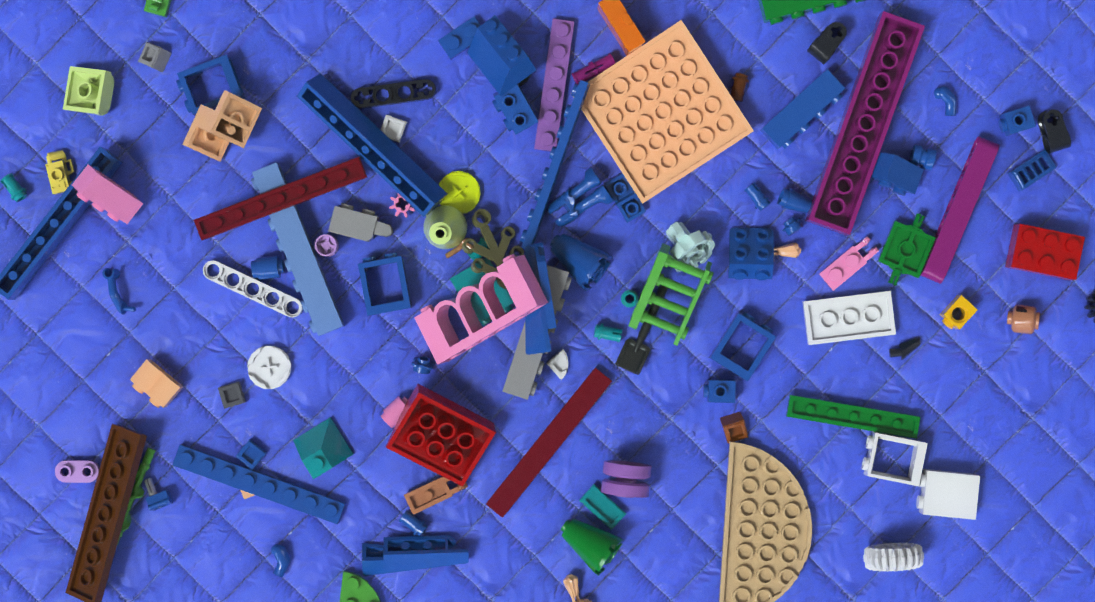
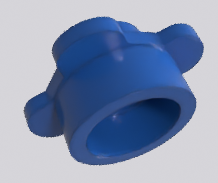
(422, 364)

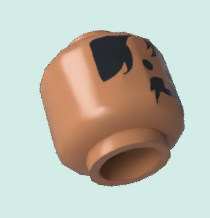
(1023, 319)

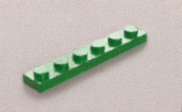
(853, 416)

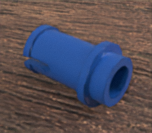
(757, 196)
(413, 523)

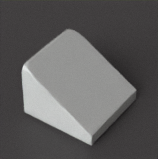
(154, 57)

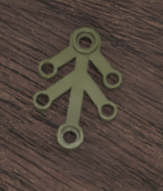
(493, 252)

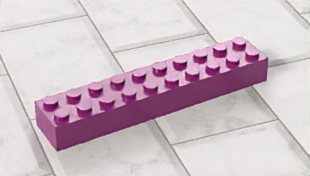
(865, 123)

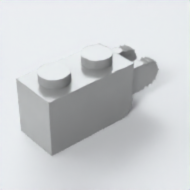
(357, 224)

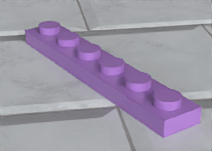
(554, 84)

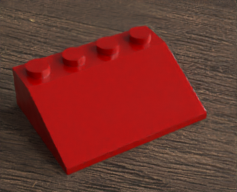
(441, 435)

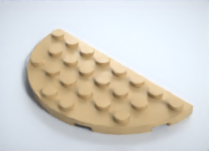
(764, 527)

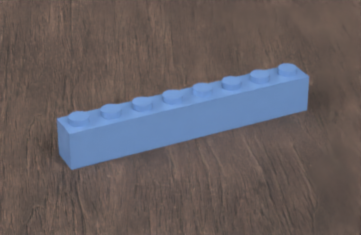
(300, 256)

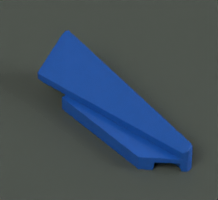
(542, 319)
(411, 553)

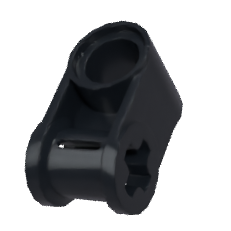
(825, 44)
(1054, 134)

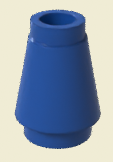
(794, 201)

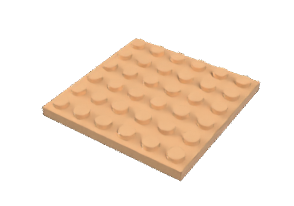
(663, 112)

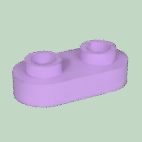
(76, 471)

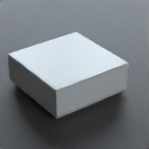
(393, 128)

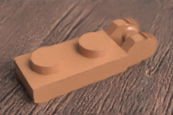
(431, 494)

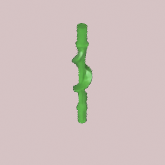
(137, 491)

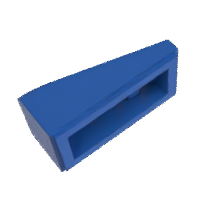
(1018, 181)

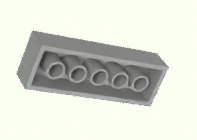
(523, 366)

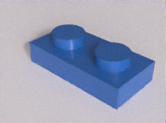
(459, 38)

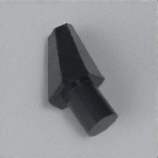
(905, 348)

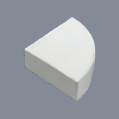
(559, 364)

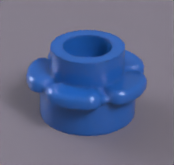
(792, 225)

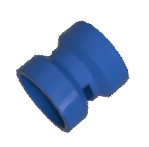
(920, 156)

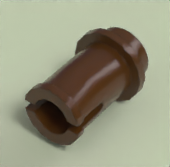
(739, 86)

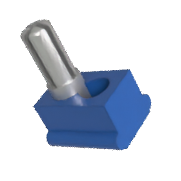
(156, 500)

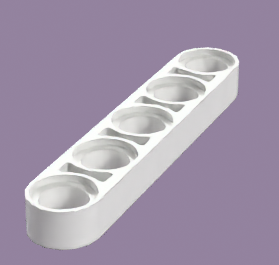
(244, 281)

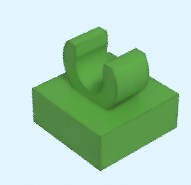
(157, 7)

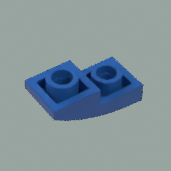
(624, 197)

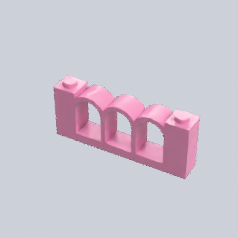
(523, 289)

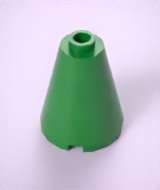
(591, 544)

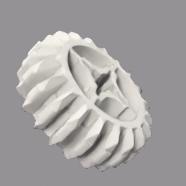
(893, 557)

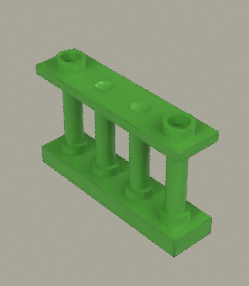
(657, 278)

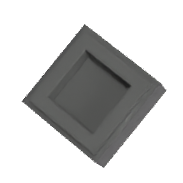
(232, 395)

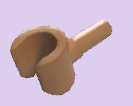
(457, 249)

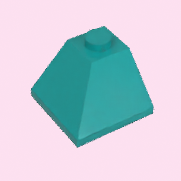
(322, 448)

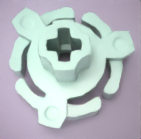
(689, 246)

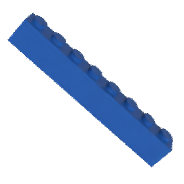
(371, 144)
(51, 230)

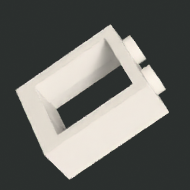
(916, 463)

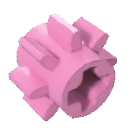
(399, 210)

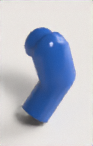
(948, 97)
(282, 557)

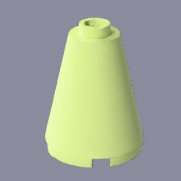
(450, 221)

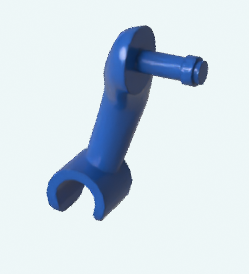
(120, 305)

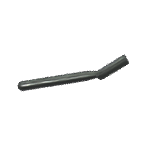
(635, 352)

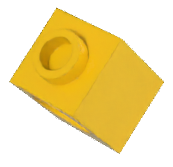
(966, 308)

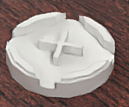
(269, 367)

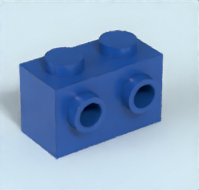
(516, 109)
(897, 174)

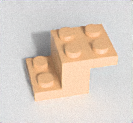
(229, 122)

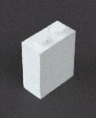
(948, 494)

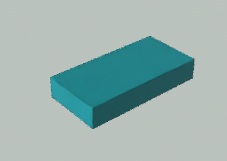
(602, 506)

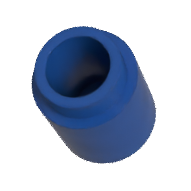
(267, 267)

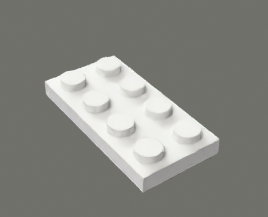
(849, 317)

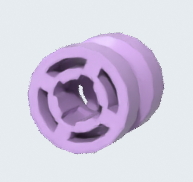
(323, 244)

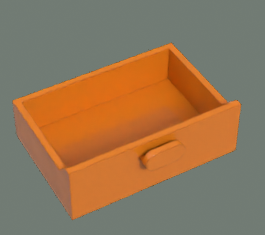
(621, 25)

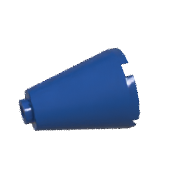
(580, 259)

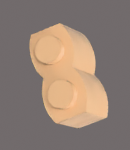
(155, 383)

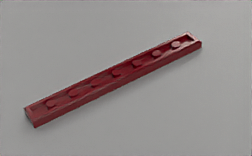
(280, 198)
(548, 442)

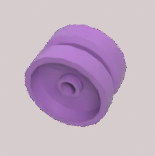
(626, 479)

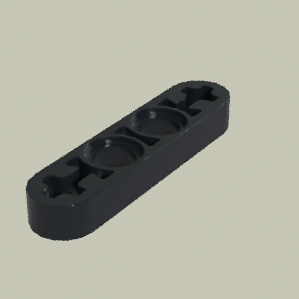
(393, 93)

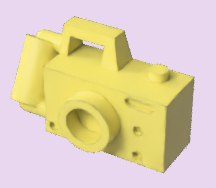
(58, 172)

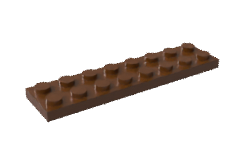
(106, 514)

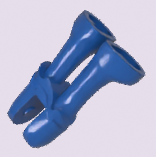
(568, 198)

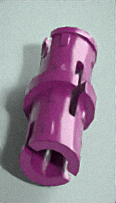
(606, 61)

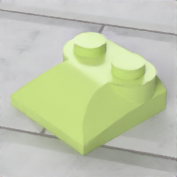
(89, 91)

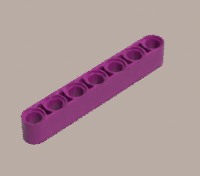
(960, 209)

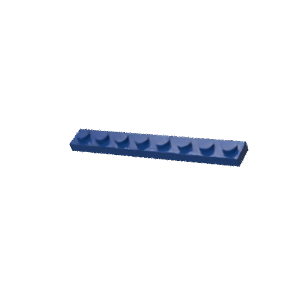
(557, 155)
(259, 484)

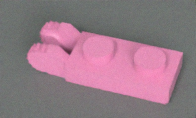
(847, 264)

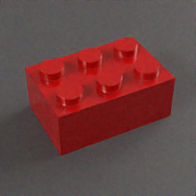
(1044, 252)

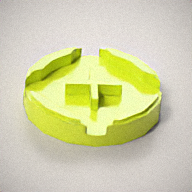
(462, 191)

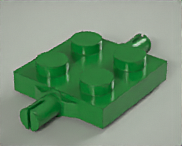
(906, 249)

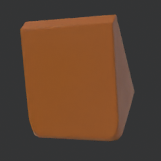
(734, 427)

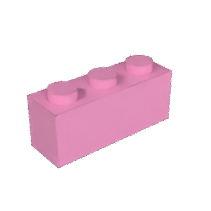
(106, 195)

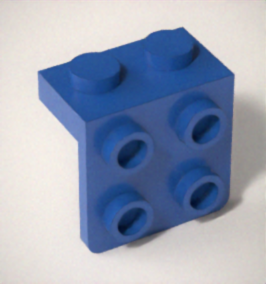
(751, 253)

